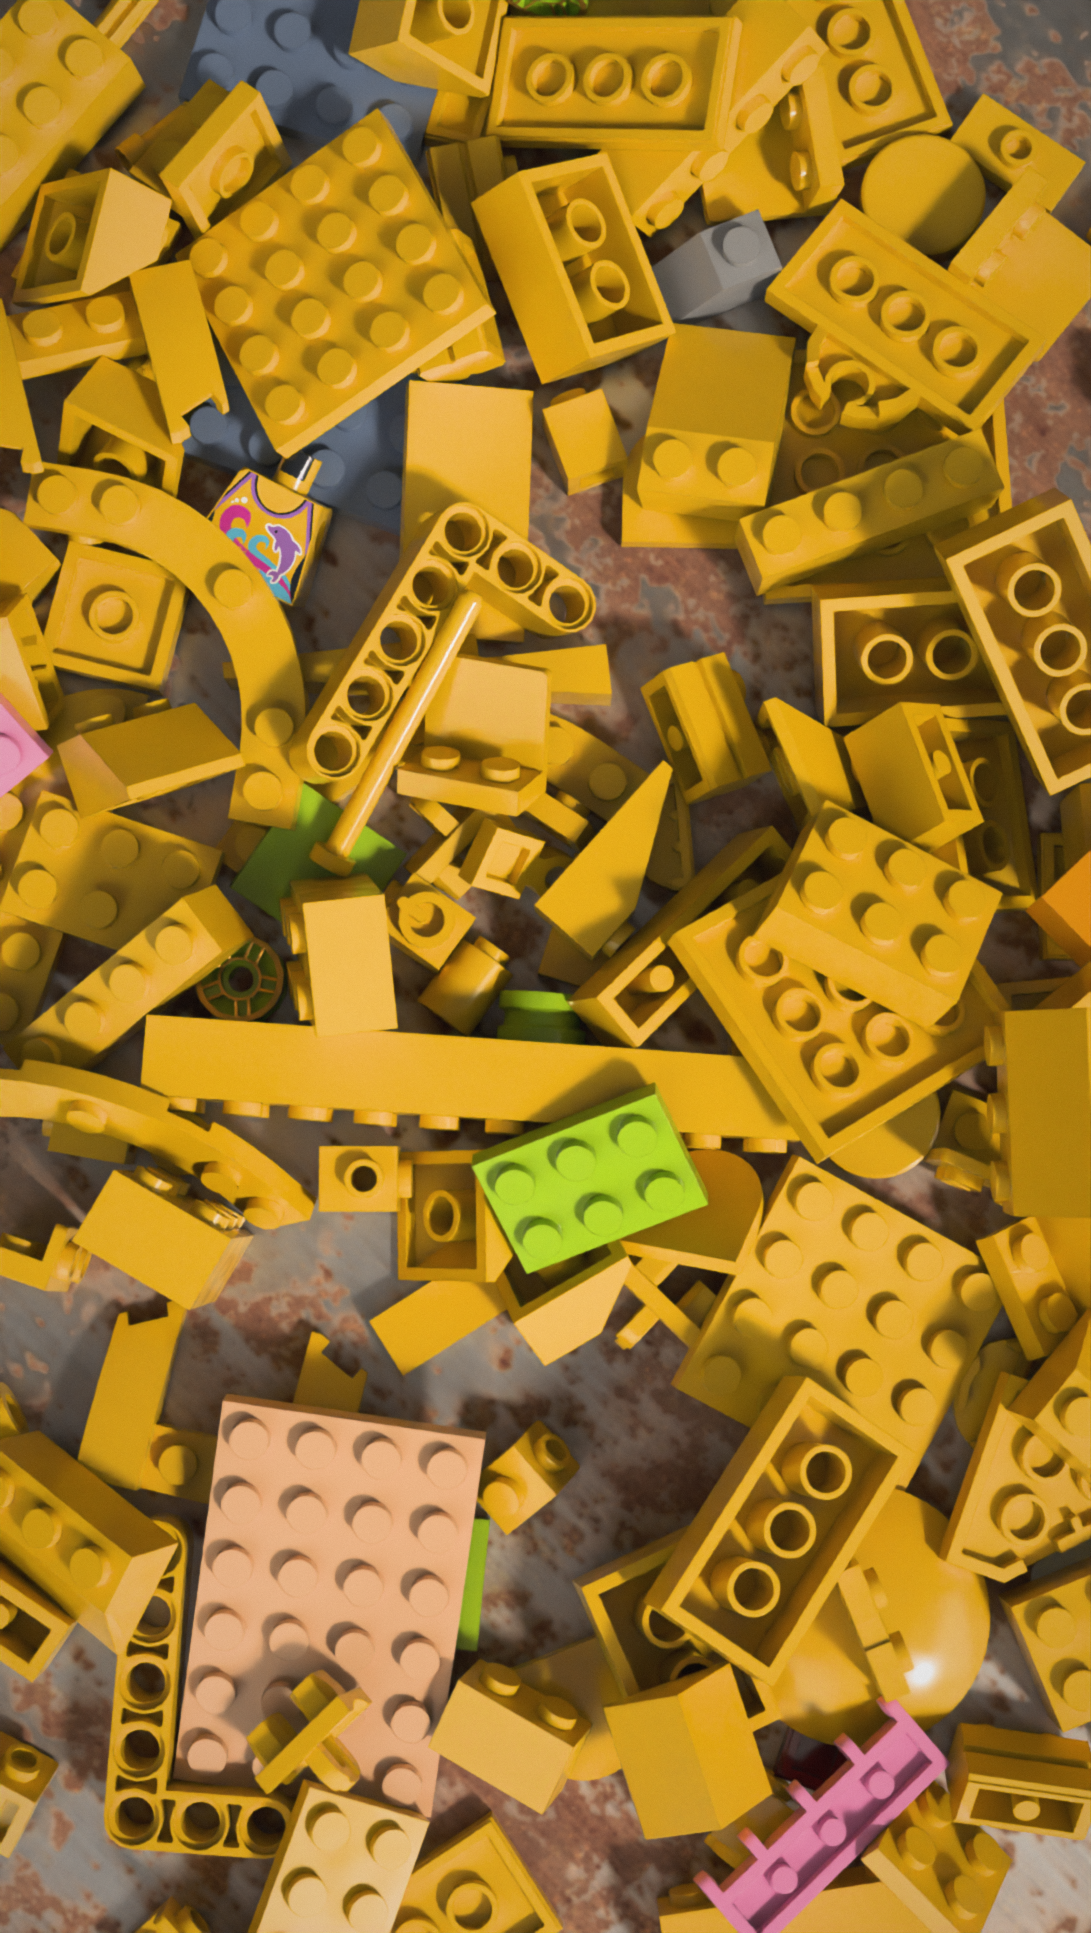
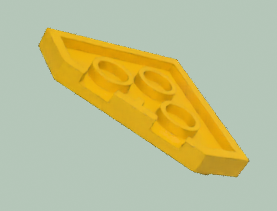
(1014, 1498)

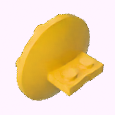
(889, 1629)

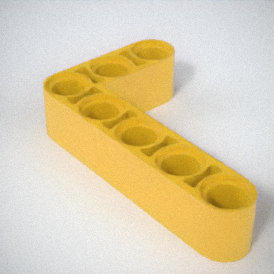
(419, 624)
(160, 1715)

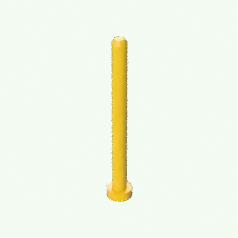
(335, 853)

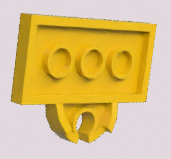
(898, 328)

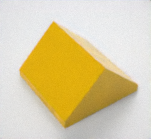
(688, 1753)

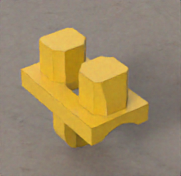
(439, 856)
(682, 1318)
(317, 1745)

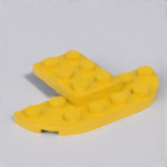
(77, 875)

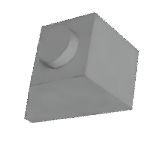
(718, 270)

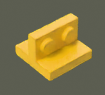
(214, 155)

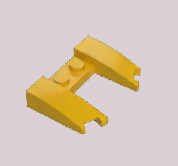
(154, 318)
(124, 1432)

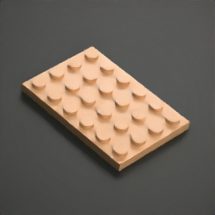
(334, 1553)

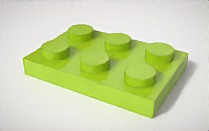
(590, 1178)

